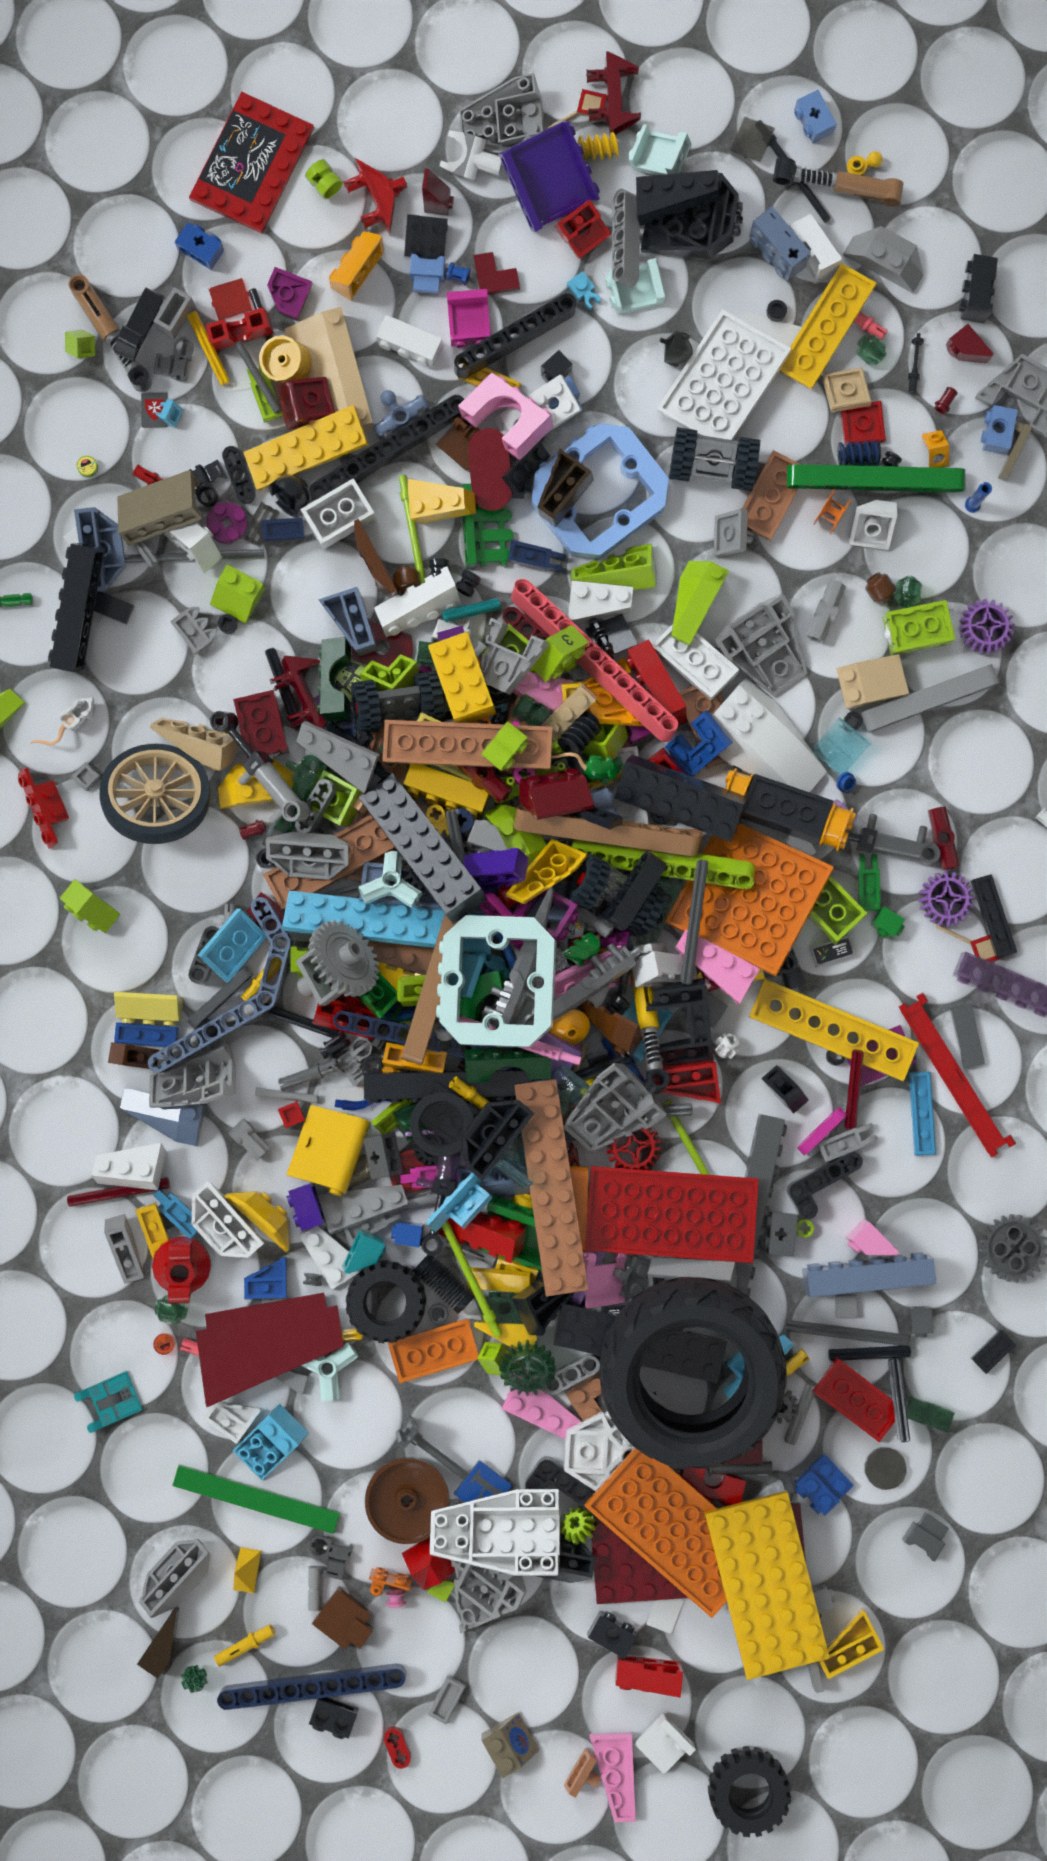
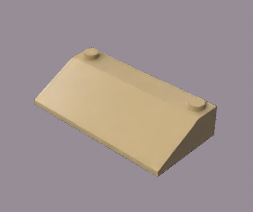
(333, 357)

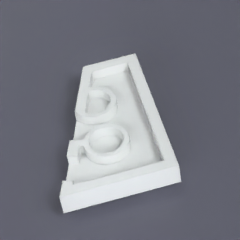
(327, 1255)

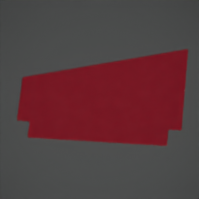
(263, 1342)

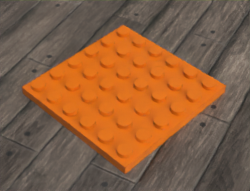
(768, 917)

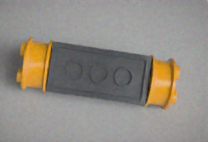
(792, 810)

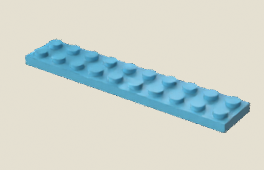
(375, 921)

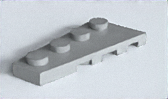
(343, 756)
(361, 1206)

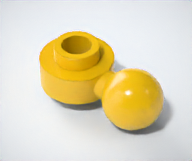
(873, 160)

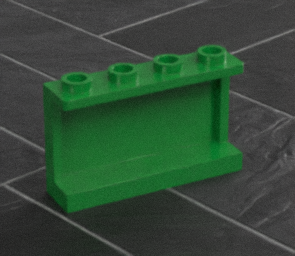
(513, 1211)

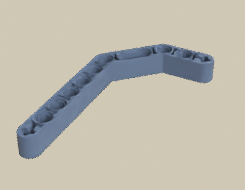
(238, 1011)

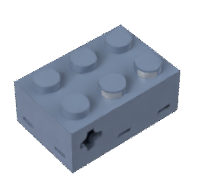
(779, 244)

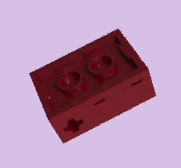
(262, 723)

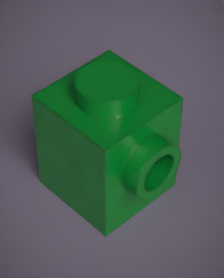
(888, 923)

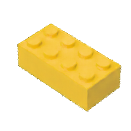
(462, 679)
(445, 789)

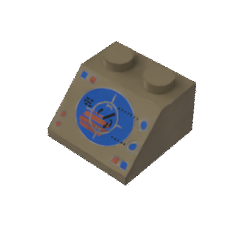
(509, 1744)

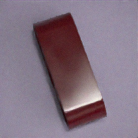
(523, 621)

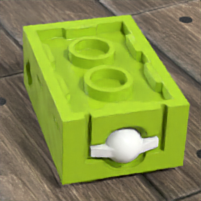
(918, 628)

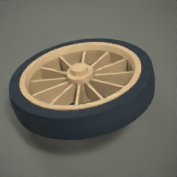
(154, 793)

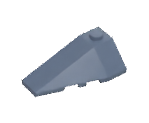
(176, 1122)

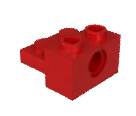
(575, 222)

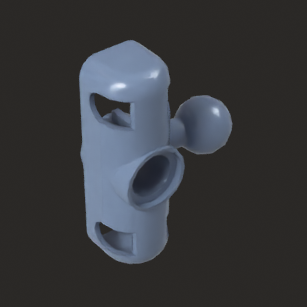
(409, 409)

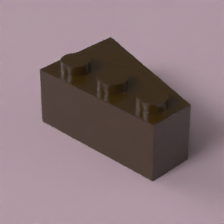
(564, 488)

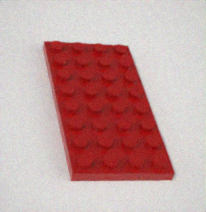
(671, 1214)

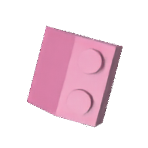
(869, 1240)

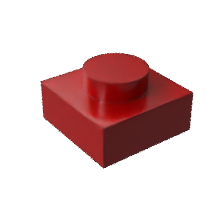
(291, 1114)

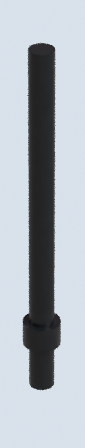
(804, 187)

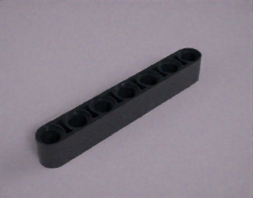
(519, 327)

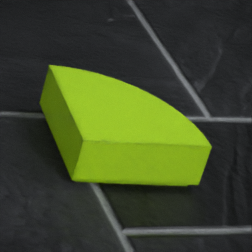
(442, 1590)

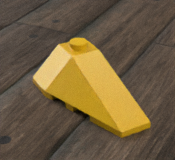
(547, 869)

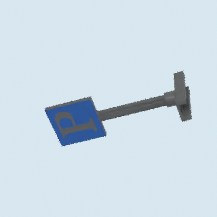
(476, 1484)

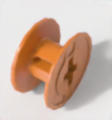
(832, 511)

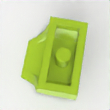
(409, 989)

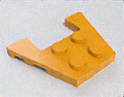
(606, 707)

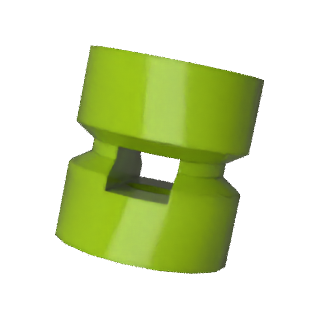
(325, 180)

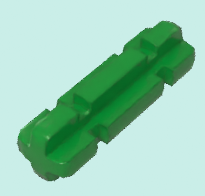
(16, 600)

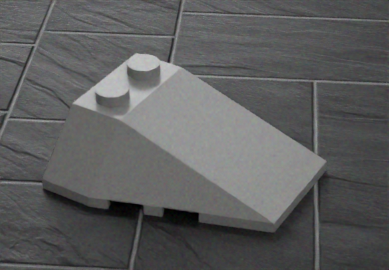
(766, 645)
(197, 1079)
(613, 1108)

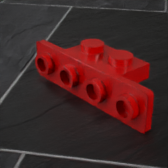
(45, 804)

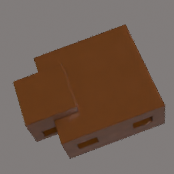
(344, 1620)

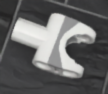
(472, 157)

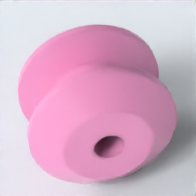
(395, 1598)

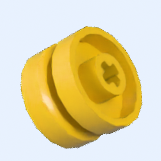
(284, 359)

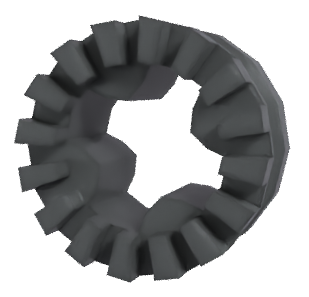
(312, 1278)

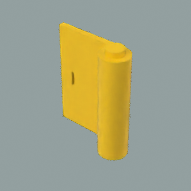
(331, 1151)

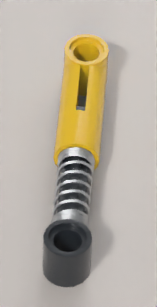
(649, 1026)

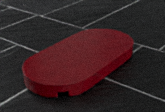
(487, 465)

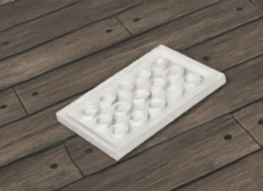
(724, 378)

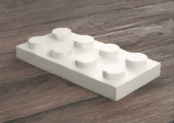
(697, 663)

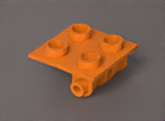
(381, 1577)

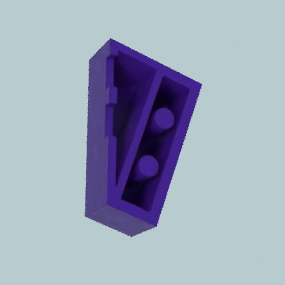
(497, 868)

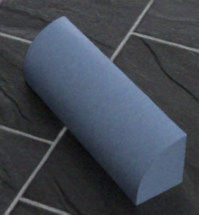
(495, 1183)

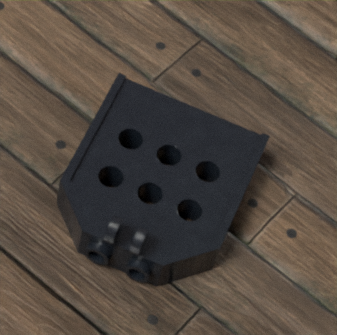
(718, 227)

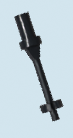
(914, 376)

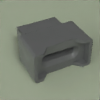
(927, 1535)

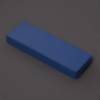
(145, 1034)

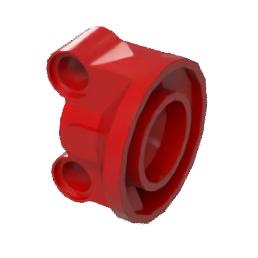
(184, 1252)

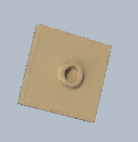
(846, 390)

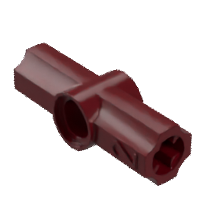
(491, 783)
(940, 824)

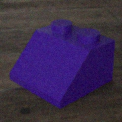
(306, 1206)

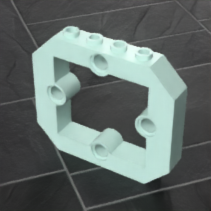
(485, 928)

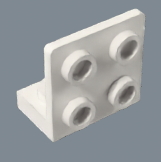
(664, 1743)

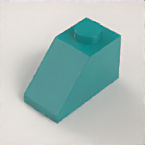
(363, 1252)

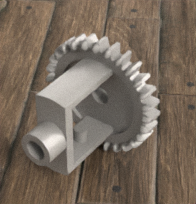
(342, 959)

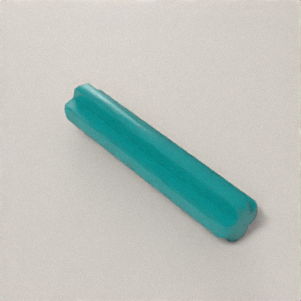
(471, 610)

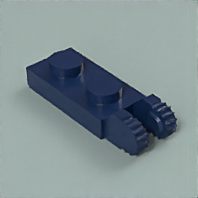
(534, 556)

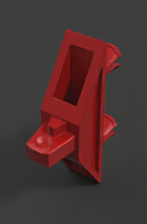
(382, 191)

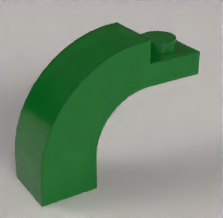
(472, 1006)

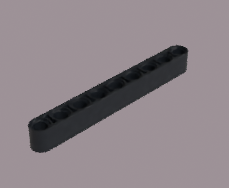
(393, 440)

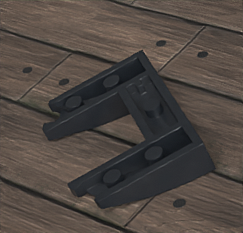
(694, 997)

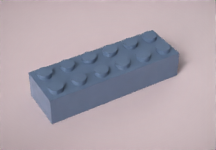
(868, 1276)

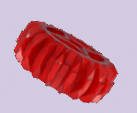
(637, 1164)

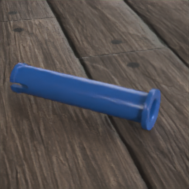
(974, 503)

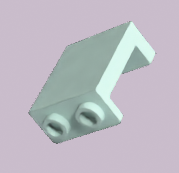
(659, 152)
(645, 294)

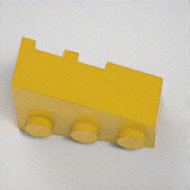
(438, 502)
(851, 1645)

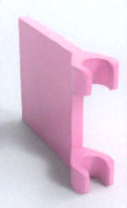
(602, 1285)

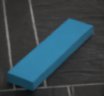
(922, 1113)

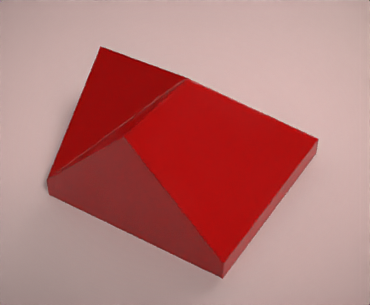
(426, 1568)

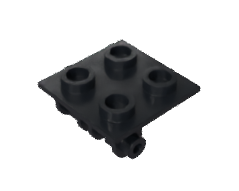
(425, 236)
(611, 635)

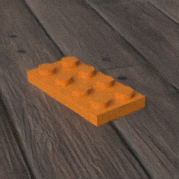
(434, 1350)

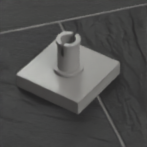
(731, 533)

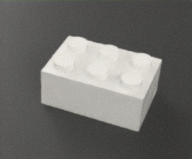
(335, 512)

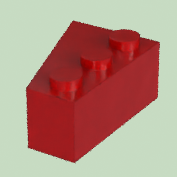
(325, 1014)
(693, 1080)
(649, 1675)

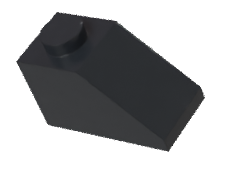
(785, 1089)

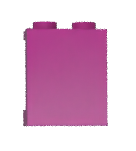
(468, 317)

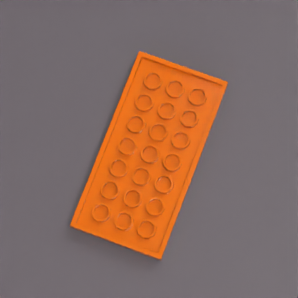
(664, 1524)

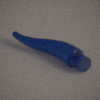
(354, 1105)

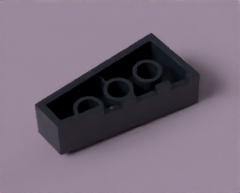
(674, 193)

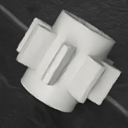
(727, 1045)

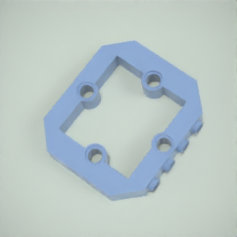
(646, 471)

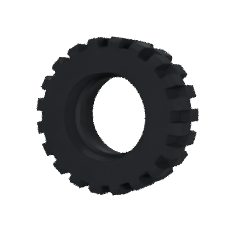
(380, 1330)
(754, 1819)

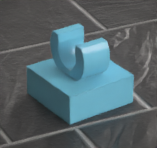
(170, 413)

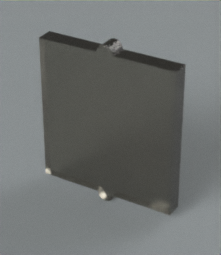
(752, 139)

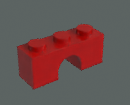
(254, 326)
(728, 1490)

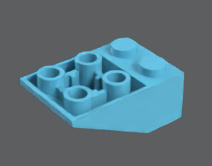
(270, 1441)

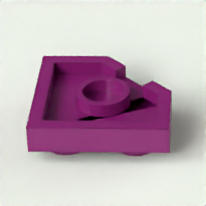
(288, 292)

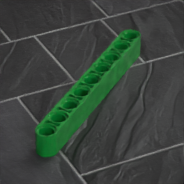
(876, 478)

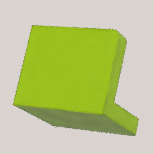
(79, 343)
(490, 1357)

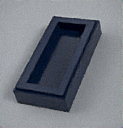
(282, 529)

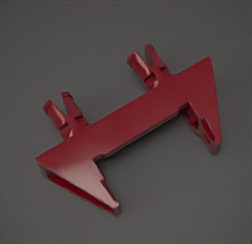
(614, 69)
(294, 667)

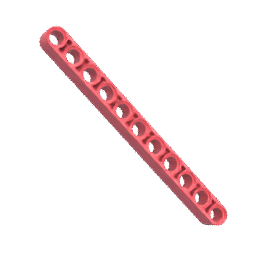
(553, 620)

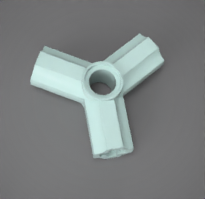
(391, 872)
(329, 1381)

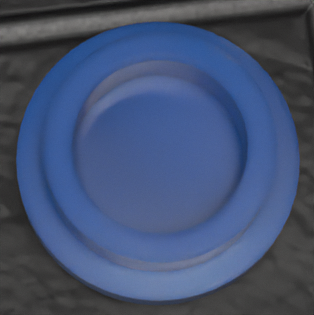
(846, 782)

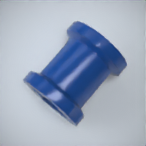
(458, 273)

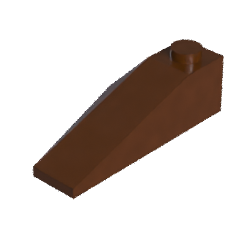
(616, 1029)

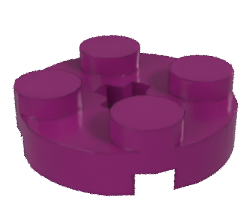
(221, 512)

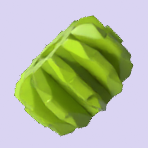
(577, 1517)

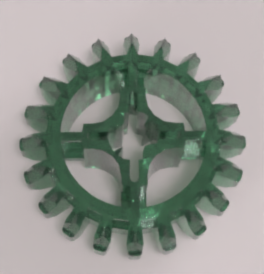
(518, 1367)

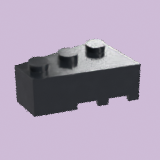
(537, 1308)

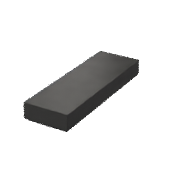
(967, 1035)

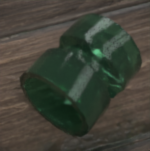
(529, 711)

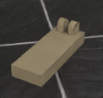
(1022, 432)

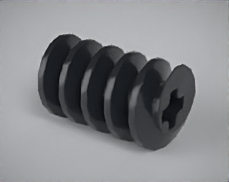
(579, 733)

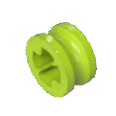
(808, 1223)

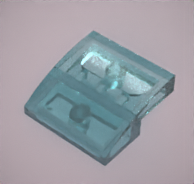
(840, 746)

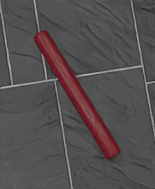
(111, 1193)

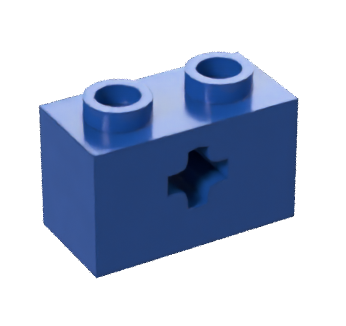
(204, 254)
(407, 1233)

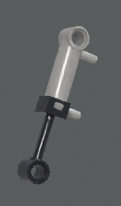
(260, 766)

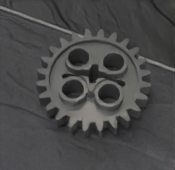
(1027, 1261)

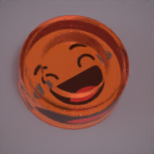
(164, 1343)

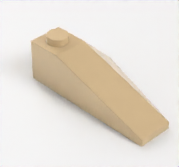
(204, 745)

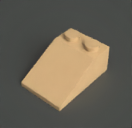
(872, 681)

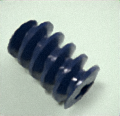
(859, 453)
(467, 820)

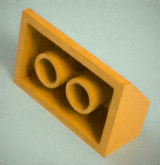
(357, 264)

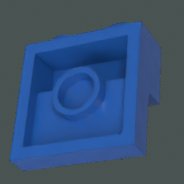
(823, 1485)

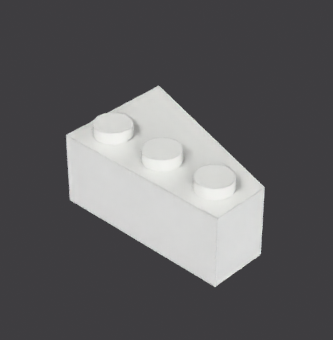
(824, 257)

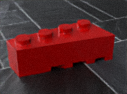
(656, 680)
(492, 1234)

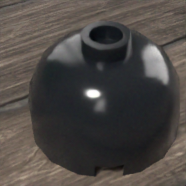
(291, 493)

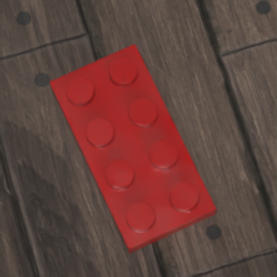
(856, 1399)

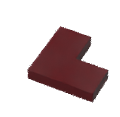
(494, 280)

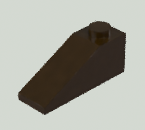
(161, 1649)

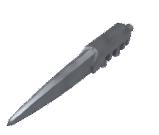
(599, 978)
(515, 989)

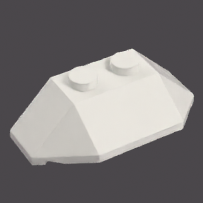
(222, 1224)

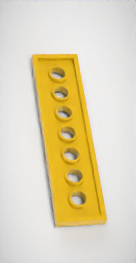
(846, 1023)

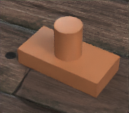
(582, 1773)

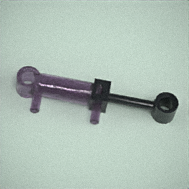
(442, 1185)

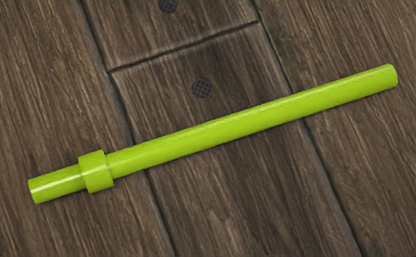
(412, 529)
(488, 1314)

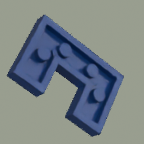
(695, 759)

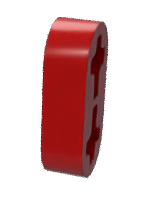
(392, 1749)

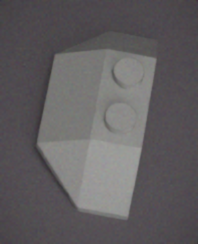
(887, 256)
(308, 854)
(174, 1576)

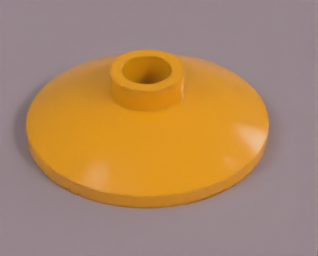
(572, 1020)

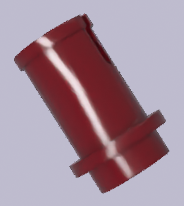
(943, 405)
(252, 829)

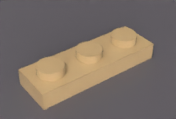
(570, 710)

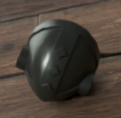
(677, 348)

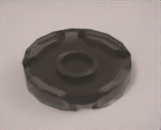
(885, 1468)

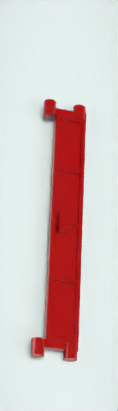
(954, 1076)

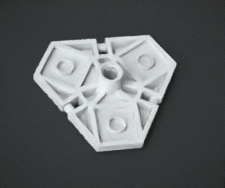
(597, 1448)

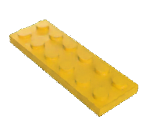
(827, 326)
(306, 447)

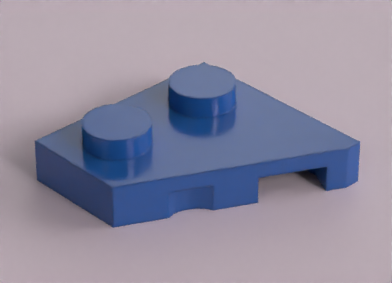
(268, 1282)

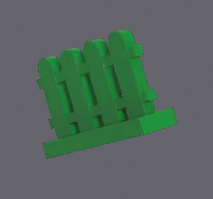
(484, 536)

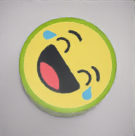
(87, 466)

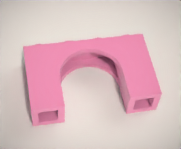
(496, 394)

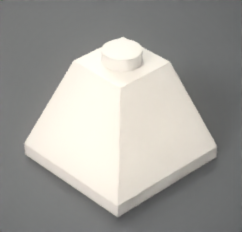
(874, 524)

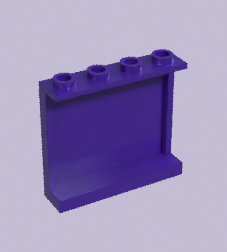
(549, 175)

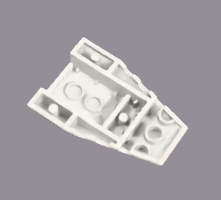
(765, 739)

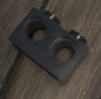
(335, 1711)

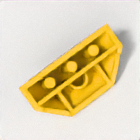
(234, 794)
(264, 1215)

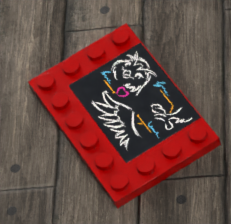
(251, 162)

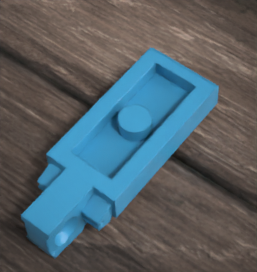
(176, 1212)

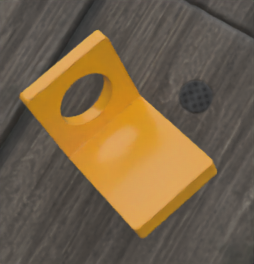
(936, 444)

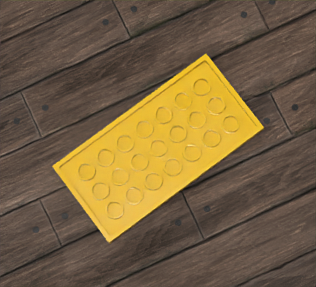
(766, 1585)

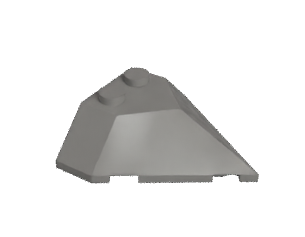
(485, 1594)

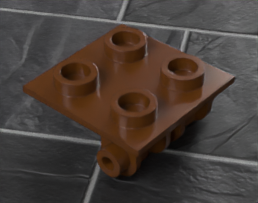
(456, 441)

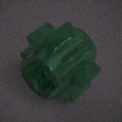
(194, 1679)

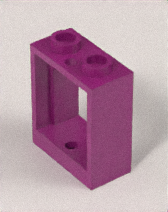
(569, 918)

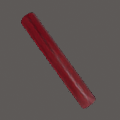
(854, 1089)

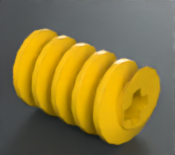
(599, 147)

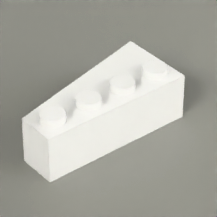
(418, 604)

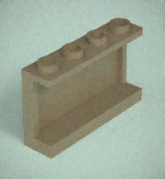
(158, 508)

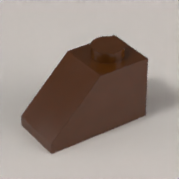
(130, 1055)

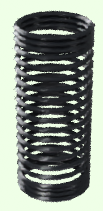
(430, 1264)

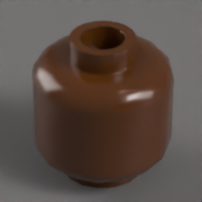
(405, 578)
(880, 588)

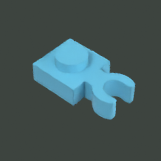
(582, 288)

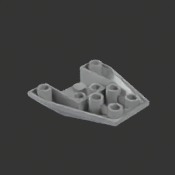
(505, 114)

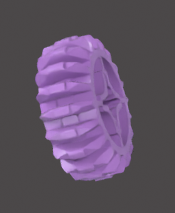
(986, 617)
(964, 898)

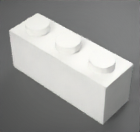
(409, 341)

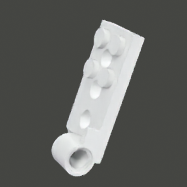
(555, 388)

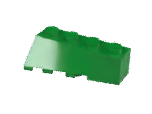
(380, 997)

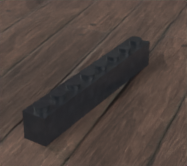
(415, 1084)

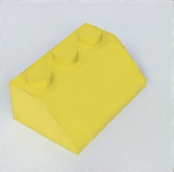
(148, 1008)

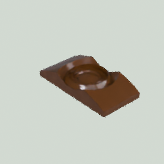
(373, 562)

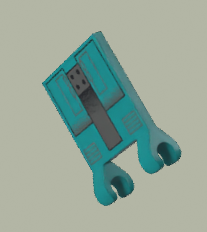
(113, 1400)

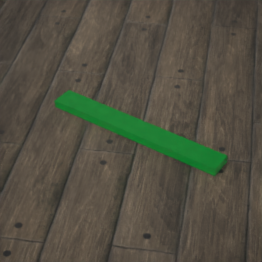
(256, 1499)

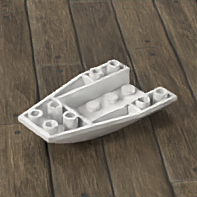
(502, 1532)

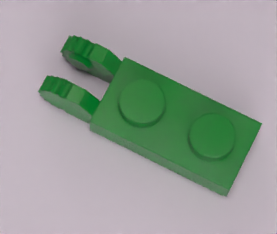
(869, 884)

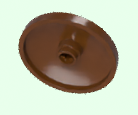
(402, 1499)

